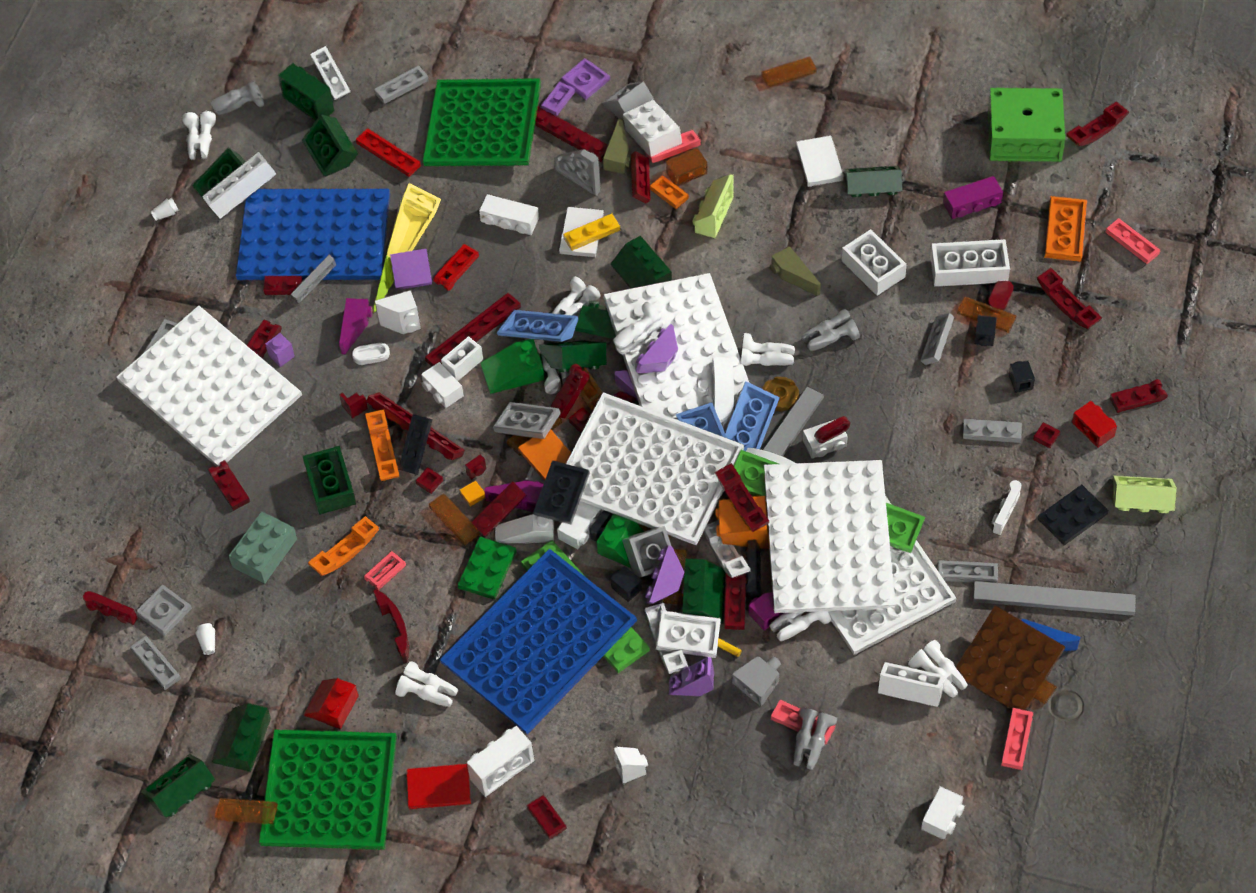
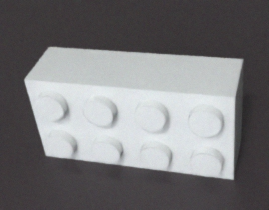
(969, 262)

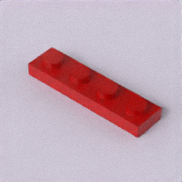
(388, 152)

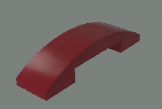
(1098, 127)
(1066, 301)
(741, 498)
(387, 606)

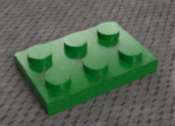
(487, 568)

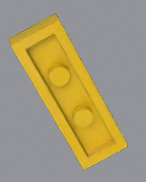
(591, 232)

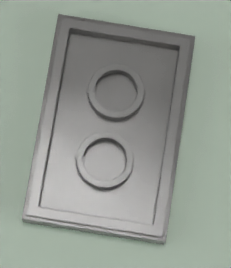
(526, 420)

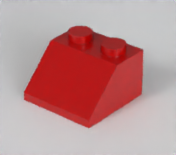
(332, 702)

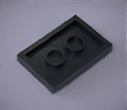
(561, 492)
(1073, 514)

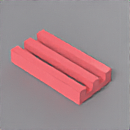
(387, 572)

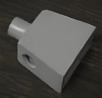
(757, 678)

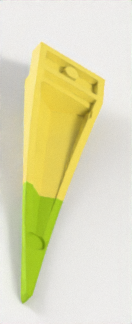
(412, 219)

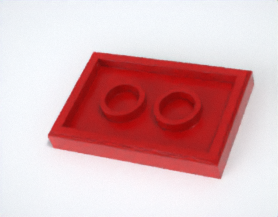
(438, 786)

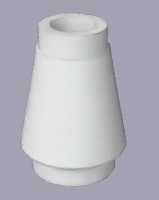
(165, 209)
(206, 637)

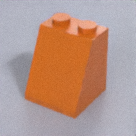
(733, 528)

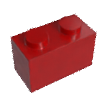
(1094, 424)

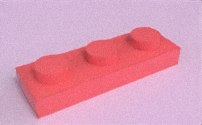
(689, 141)
(1132, 241)
(789, 716)
(1017, 739)

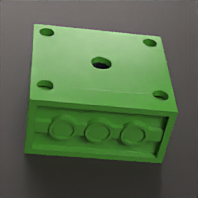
(1026, 124)

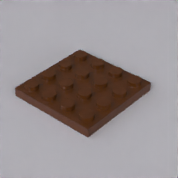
(1009, 660)

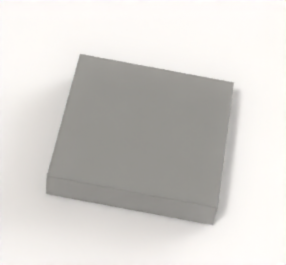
(163, 610)

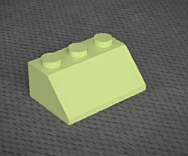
(714, 207)
(1144, 494)

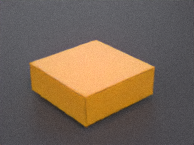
(472, 493)

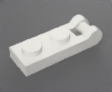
(1006, 506)

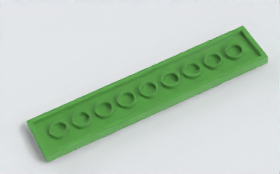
(902, 524)

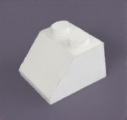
(398, 313)

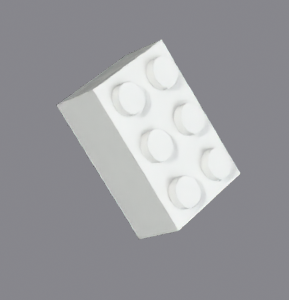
(652, 128)
(873, 262)
(500, 761)

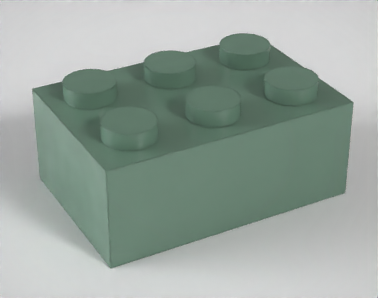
(263, 547)

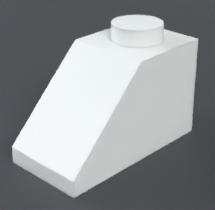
(629, 763)

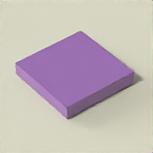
(585, 78)
(411, 269)

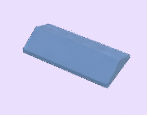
(539, 326)
(751, 416)
(703, 418)

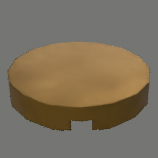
(785, 389)

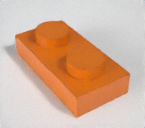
(669, 192)

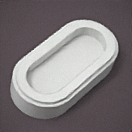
(371, 353)

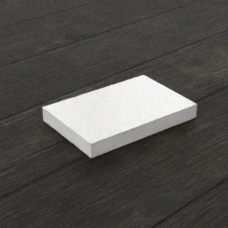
(819, 161)
(575, 218)
(688, 633)

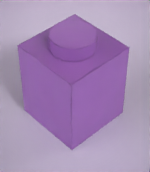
(280, 350)

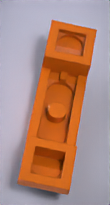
(382, 445)
(346, 549)

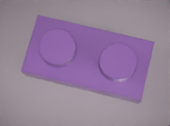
(558, 98)

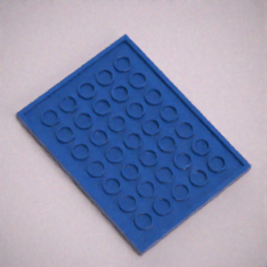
(298, 228)
(538, 641)

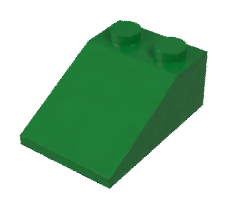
(513, 367)

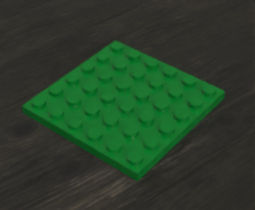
(482, 122)
(329, 789)

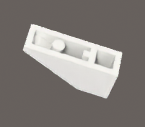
(330, 72)
(525, 530)

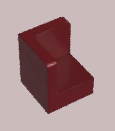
(354, 404)

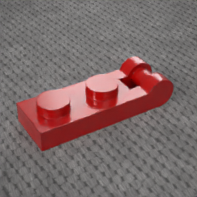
(456, 267)

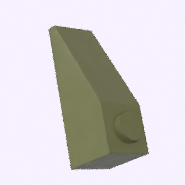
(617, 154)
(794, 271)

